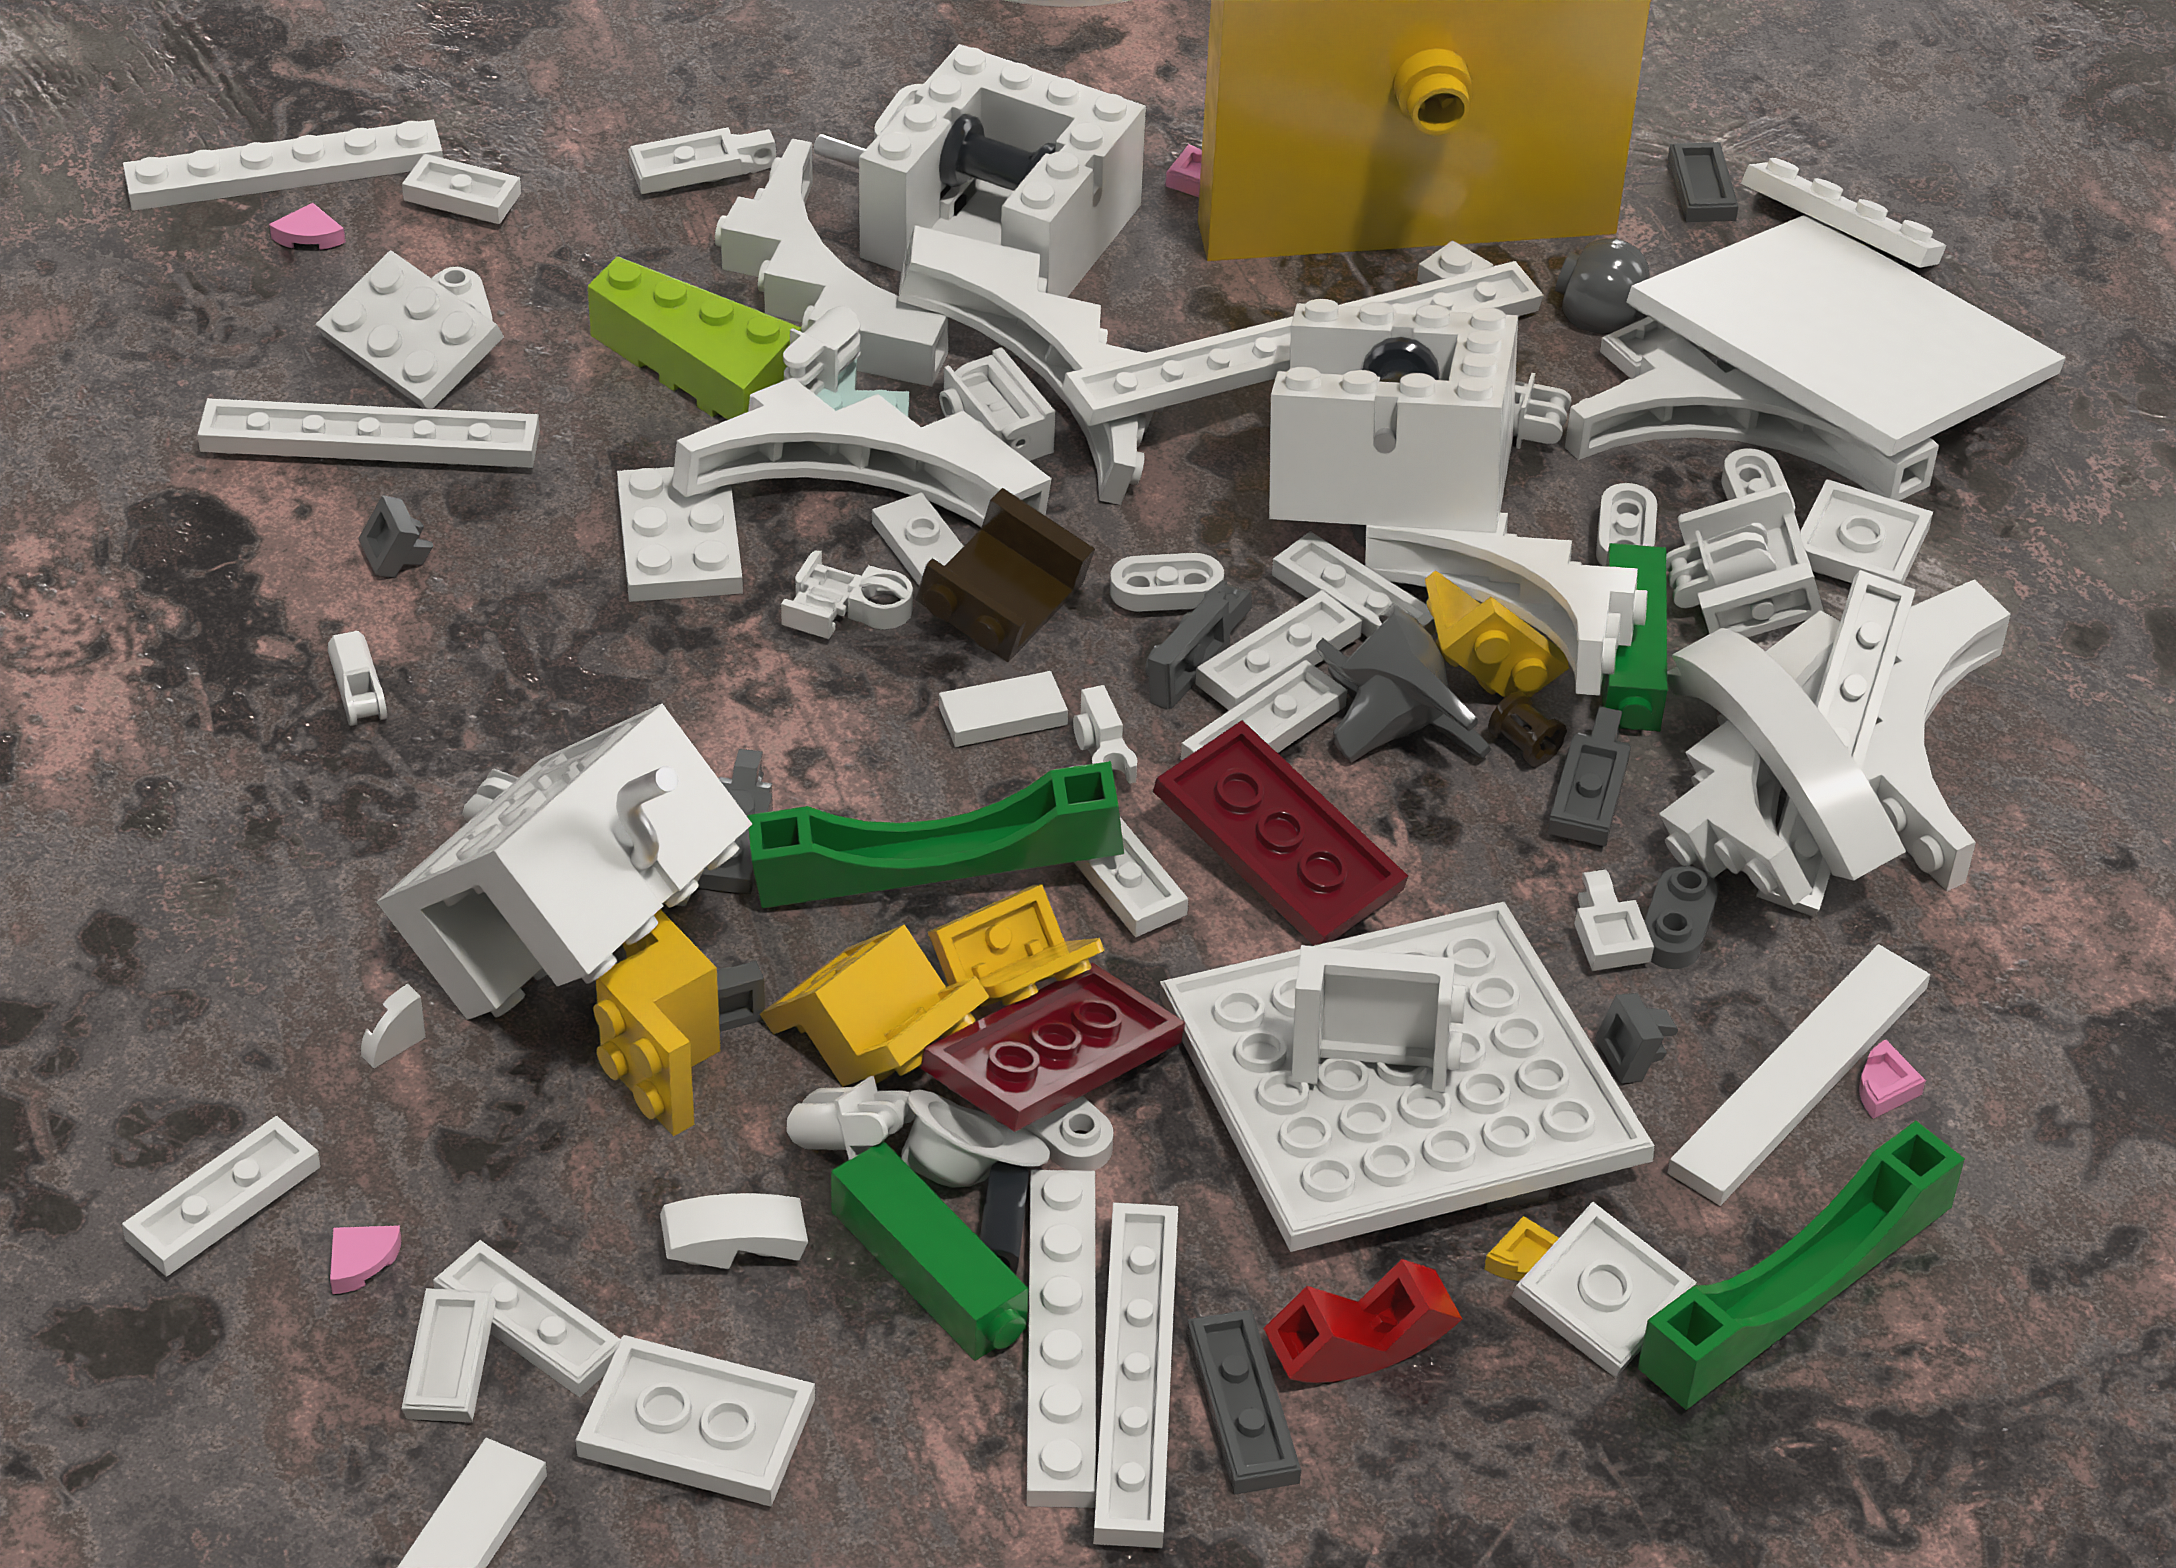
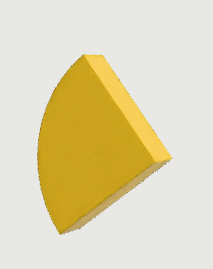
(1519, 1250)

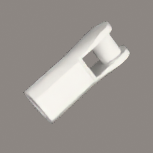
(356, 677)

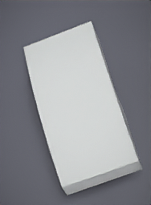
(717, 1226)

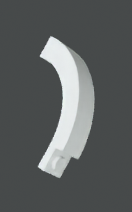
(1796, 746)

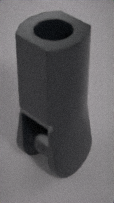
(1005, 1212)

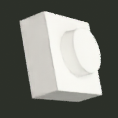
(1450, 262)

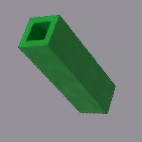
(1641, 669)
(929, 1251)

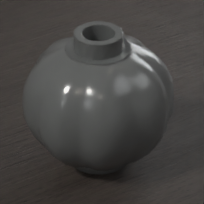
(1599, 285)

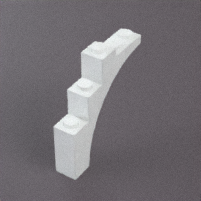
(805, 279)
(1006, 300)
(1691, 397)
(868, 442)
(1574, 604)
(1937, 649)
(1736, 794)

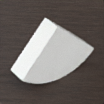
(397, 1029)

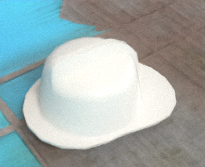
(962, 1144)

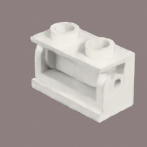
(1003, 402)

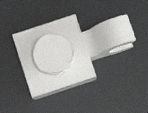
(1101, 732)
(1610, 929)

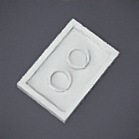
(410, 330)
(676, 541)
(696, 1420)

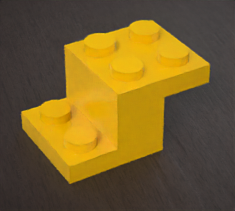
(876, 1007)
(659, 1021)

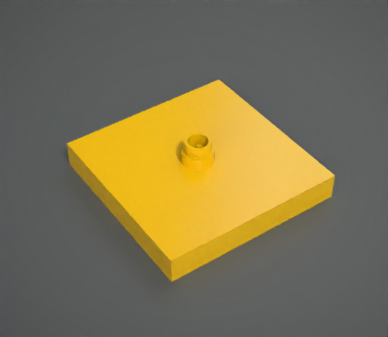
(1414, 122)

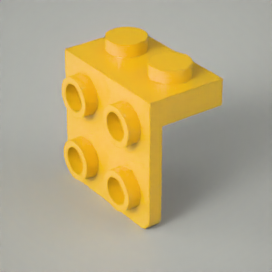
(1491, 641)
(1011, 947)

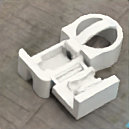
(829, 591)

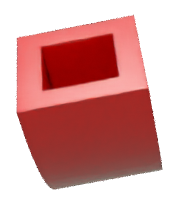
(1343, 1339)

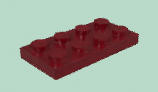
(1280, 834)
(1052, 1047)

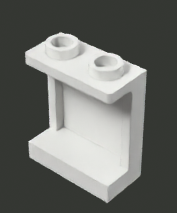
(1770, 598)
(1376, 1011)

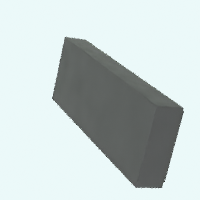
(1243, 1402)

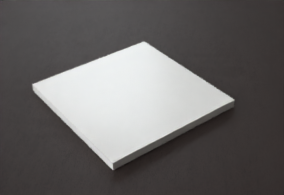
(1846, 333)
(1372, 1136)

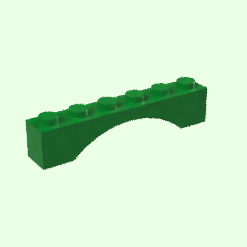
(820, 855)
(1727, 1324)

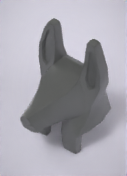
(1397, 689)

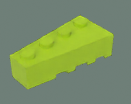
(688, 336)

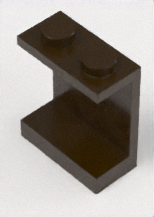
(1007, 577)

